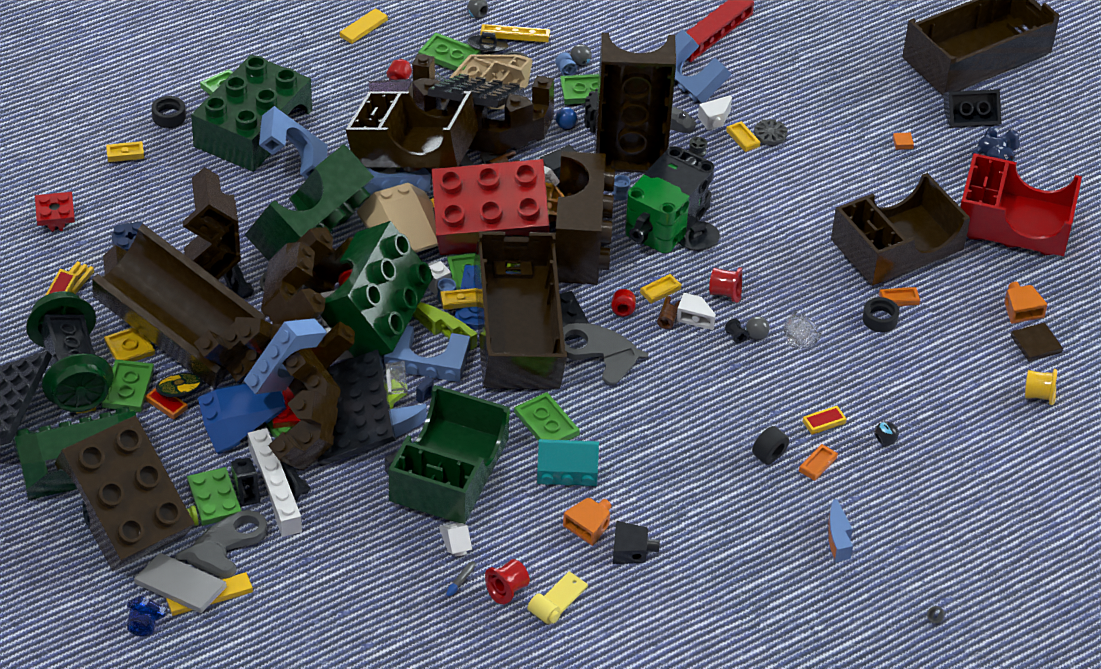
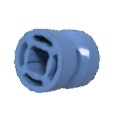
(566, 64)
(621, 187)
(445, 284)

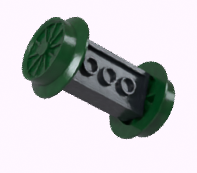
(76, 375)

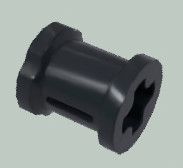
(737, 332)

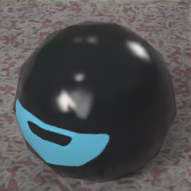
(886, 433)

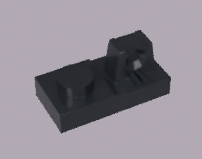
(237, 283)
(296, 484)

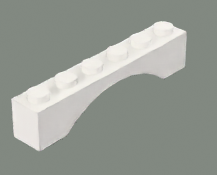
(281, 496)

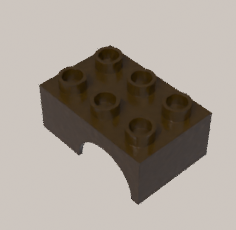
(397, 133)
(580, 217)
(902, 236)
(125, 493)

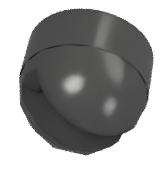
(931, 612)

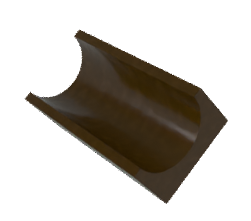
(634, 105)
(171, 301)

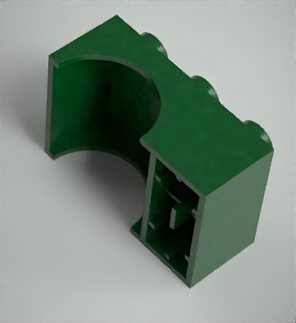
(232, 115)
(321, 201)
(380, 291)
(451, 455)

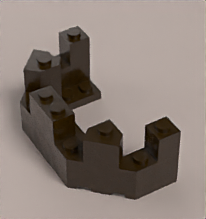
(523, 118)
(214, 222)
(318, 267)
(313, 386)

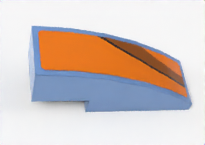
(839, 533)

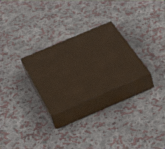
(1036, 342)

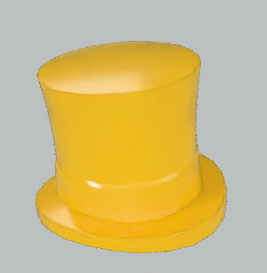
(1041, 385)

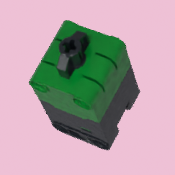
(669, 199)

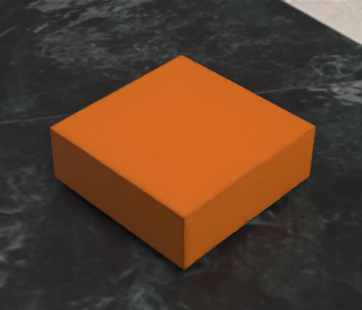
(903, 141)

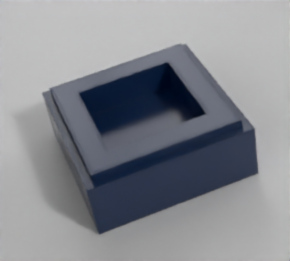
(424, 390)

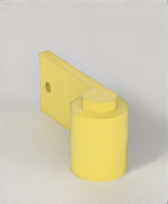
(557, 599)

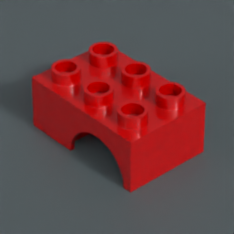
(488, 199)
(1015, 213)

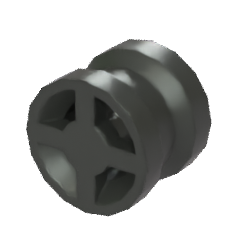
(698, 146)

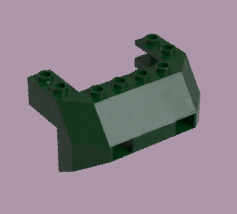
(36, 447)

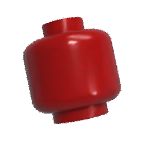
(399, 70)
(623, 302)

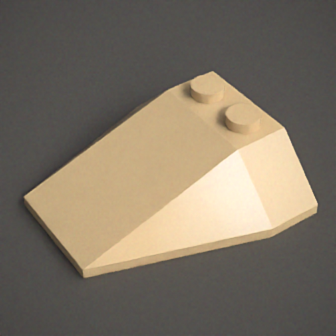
(497, 67)
(408, 211)

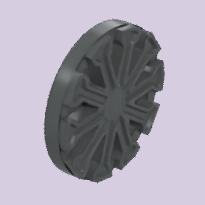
(771, 132)

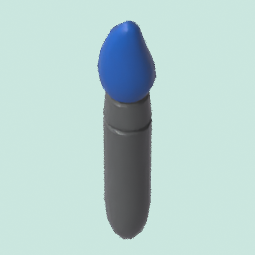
(452, 589)

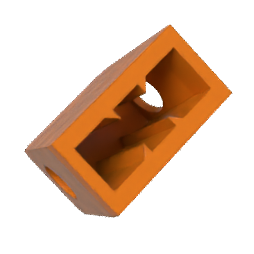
(1024, 303)
(588, 519)

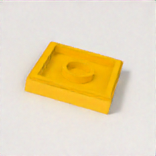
(129, 345)

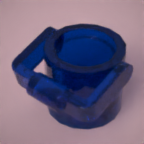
(143, 615)

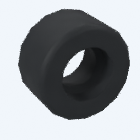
(770, 445)

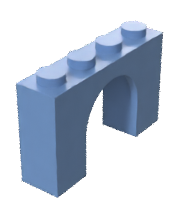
(705, 82)
(278, 127)
(382, 181)
(444, 366)
(269, 372)

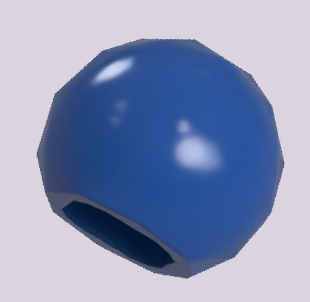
(566, 118)

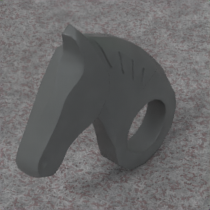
(616, 350)
(210, 548)

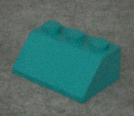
(567, 462)

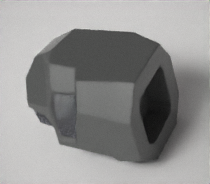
(682, 121)

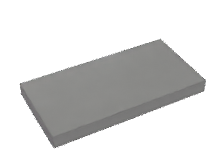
(180, 582)

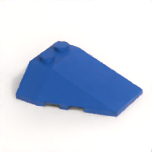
(235, 411)

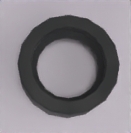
(171, 120)
(880, 304)

